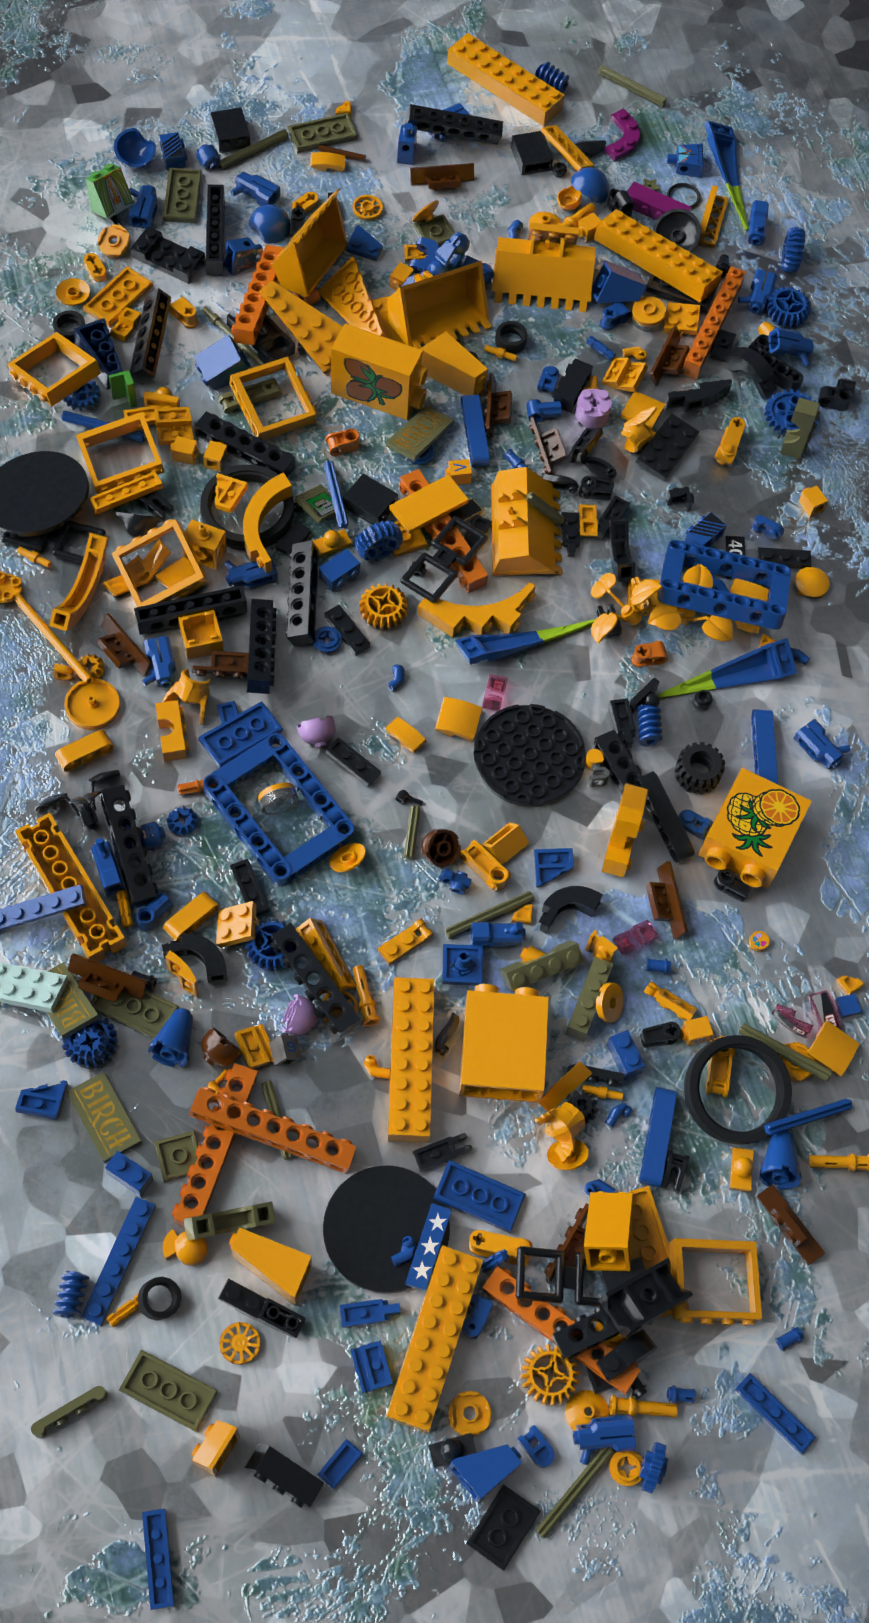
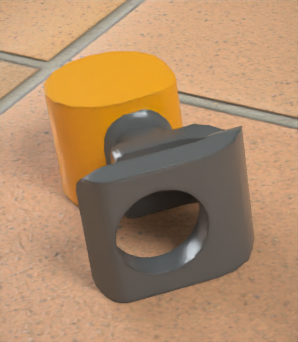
(594, 762)

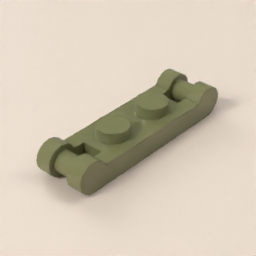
(256, 393)
(60, 1416)

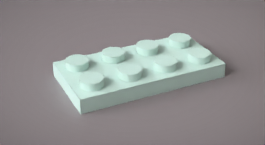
(31, 987)

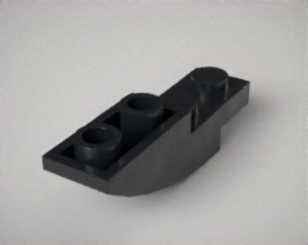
(694, 399)
(261, 1309)

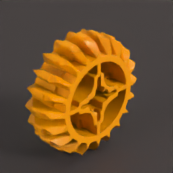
(388, 613)
(559, 1377)

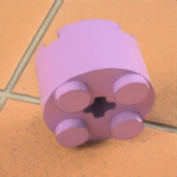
(593, 408)

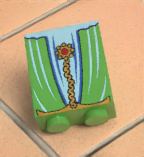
(108, 191)

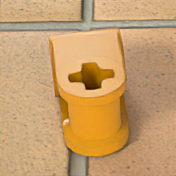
(184, 312)

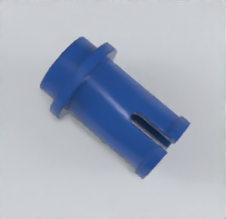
(658, 965)
(790, 1338)
(680, 1395)

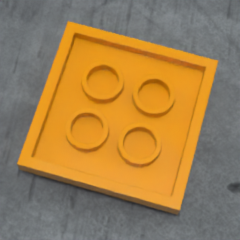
(553, 233)

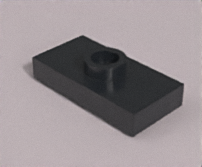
(723, 345)

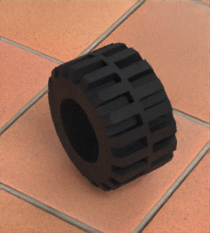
(704, 755)

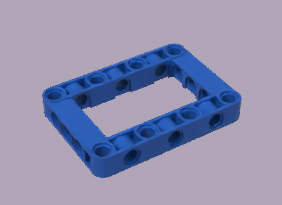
(708, 600)
(250, 832)

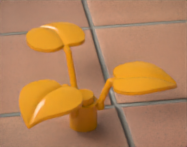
(668, 618)
(605, 623)

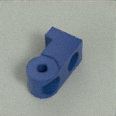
(473, 1325)

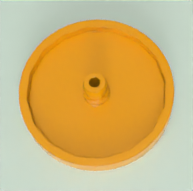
(92, 704)

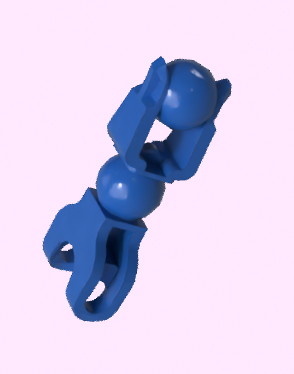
(430, 246)
(448, 256)

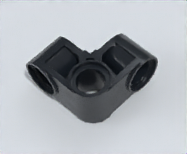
(621, 201)
(837, 397)

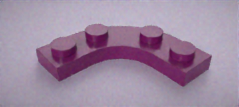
(630, 135)

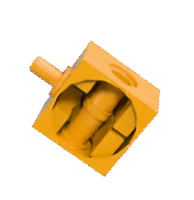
(207, 543)

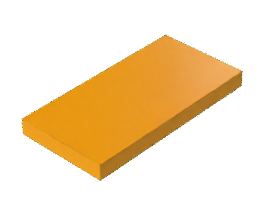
(117, 295)
(428, 504)

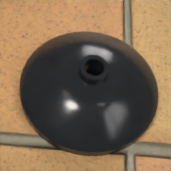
(681, 223)

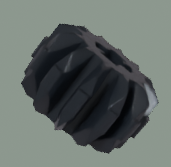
(589, 1105)

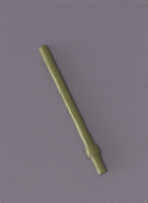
(216, 320)

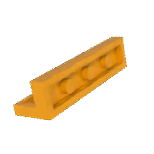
(566, 147)
(707, 215)
(125, 493)
(322, 946)

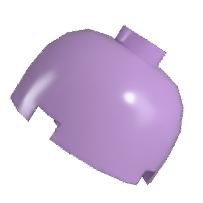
(317, 731)
(299, 1016)

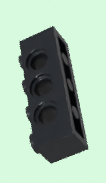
(613, 742)
(569, 1348)

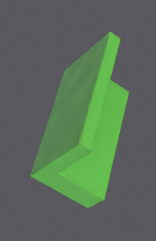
(123, 386)

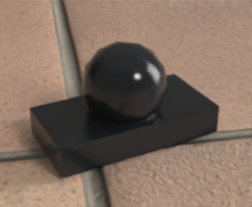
(646, 696)
(452, 1448)

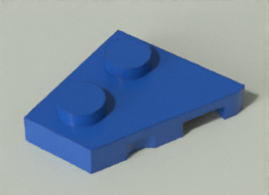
(364, 244)
(551, 864)
(42, 1101)

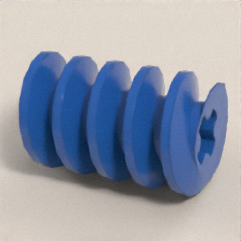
(552, 76)
(649, 725)
(70, 1295)

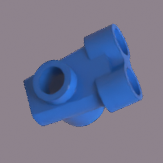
(458, 881)

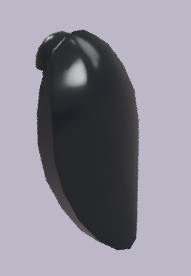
(591, 147)
(599, 468)
(562, 482)
(445, 1034)

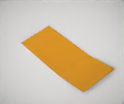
(565, 1086)

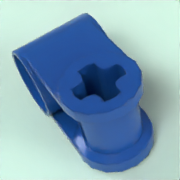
(614, 316)

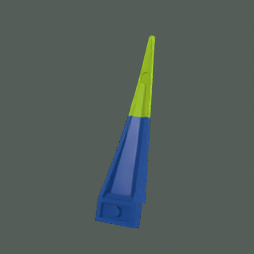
(724, 148)
(491, 647)
(759, 665)

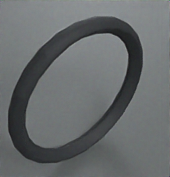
(687, 185)

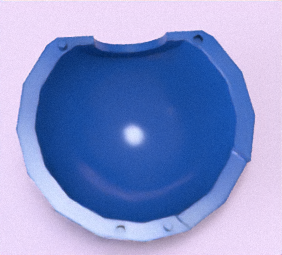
(133, 149)
(592, 184)
(271, 223)

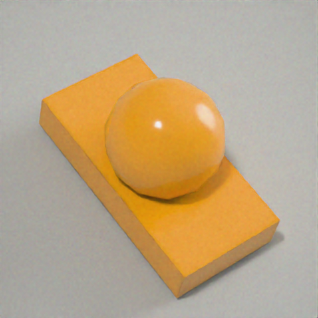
(161, 398)
(332, 542)
(741, 1169)

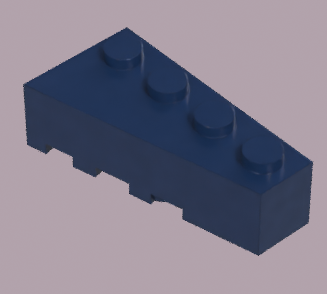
(96, 341)

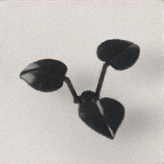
(86, 811)

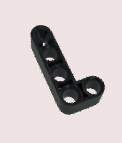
(784, 375)

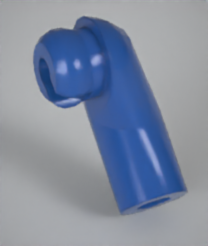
(799, 655)
(399, 677)
(615, 1113)

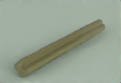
(632, 85)
(253, 149)
(490, 914)
(787, 1053)
(574, 1492)

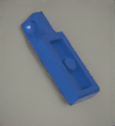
(367, 1312)

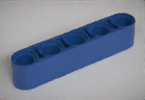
(475, 431)
(764, 744)
(658, 1137)

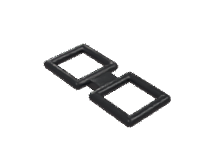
(55, 539)
(444, 559)
(565, 1277)

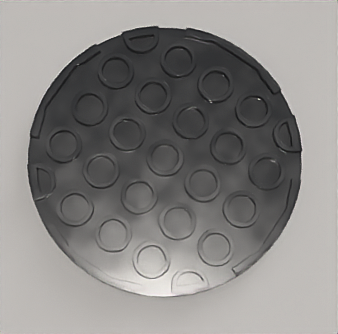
(40, 492)
(529, 755)
(369, 1221)

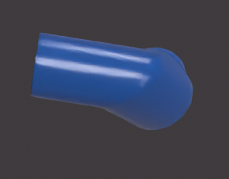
(512, 230)
(598, 1185)
(406, 1253)

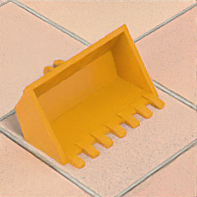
(439, 305)

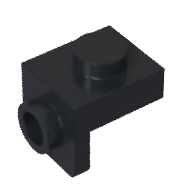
(679, 496)

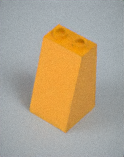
(454, 366)
(609, 1231)
(272, 1262)

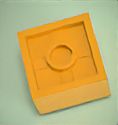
(200, 634)

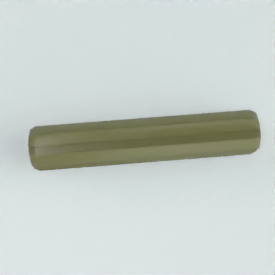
(544, 508)
(412, 832)

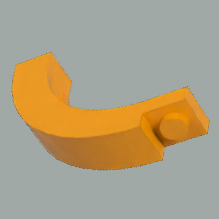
(261, 503)
(76, 603)

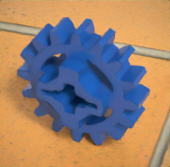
(83, 396)
(653, 1467)

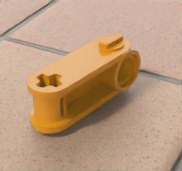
(728, 447)
(485, 866)
(719, 1072)
(494, 1242)

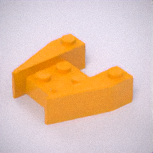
(625, 829)

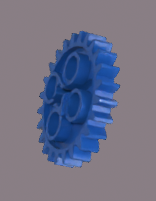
(781, 410)

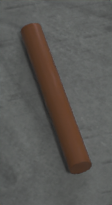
(347, 154)

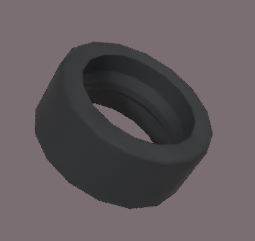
(66, 317)
(511, 327)
(175, 1294)

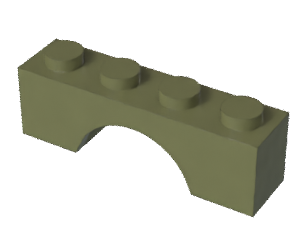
(804, 416)
(527, 972)
(586, 1003)
(229, 1220)

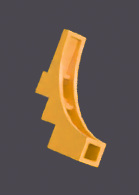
(480, 618)

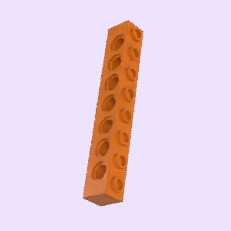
(255, 307)
(713, 322)
(469, 580)
(237, 1075)
(261, 1133)
(503, 1277)

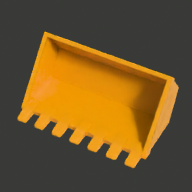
(312, 249)
(543, 271)
(520, 533)

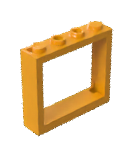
(86, 372)
(251, 416)
(111, 431)
(175, 590)
(727, 1318)

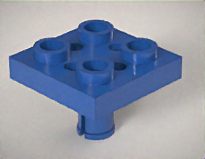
(462, 957)

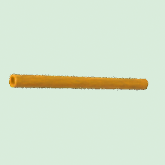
(53, 639)

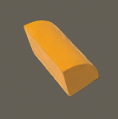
(506, 842)

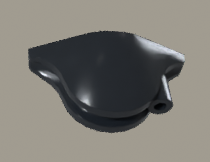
(138, 524)

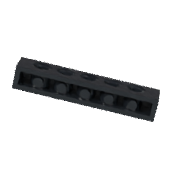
(455, 124)
(215, 229)
(150, 336)
(244, 445)
(302, 593)
(165, 614)
(260, 646)
(136, 893)
(289, 936)

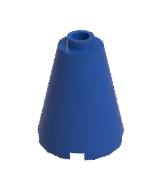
(173, 1040)
(781, 1162)

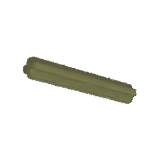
(272, 1104)

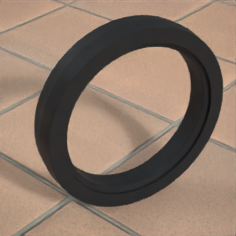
(242, 473)
(692, 1089)

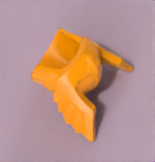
(637, 431)
(190, 692)
(563, 1125)

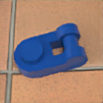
(549, 375)
(768, 527)
(690, 819)
(543, 1453)

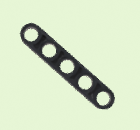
(665, 818)

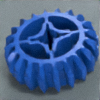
(793, 249)
(798, 308)
(378, 541)
(262, 956)
(110, 1037)

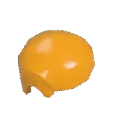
(569, 198)
(191, 1251)

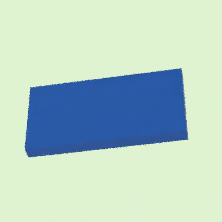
(239, 734)
(479, 1196)

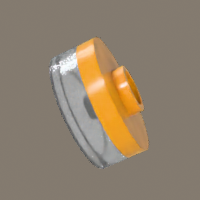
(648, 313)
(278, 798)

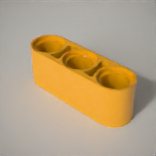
(84, 750)
(191, 916)

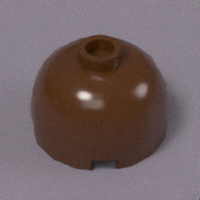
(441, 847)
(219, 1049)

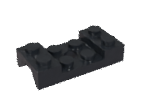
(152, 249)
(272, 344)
(631, 1309)

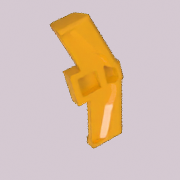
(140, 570)

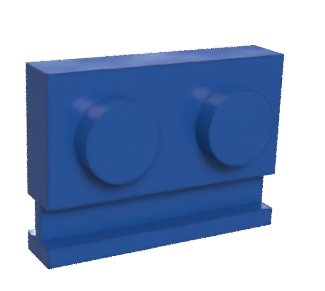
(371, 1367)

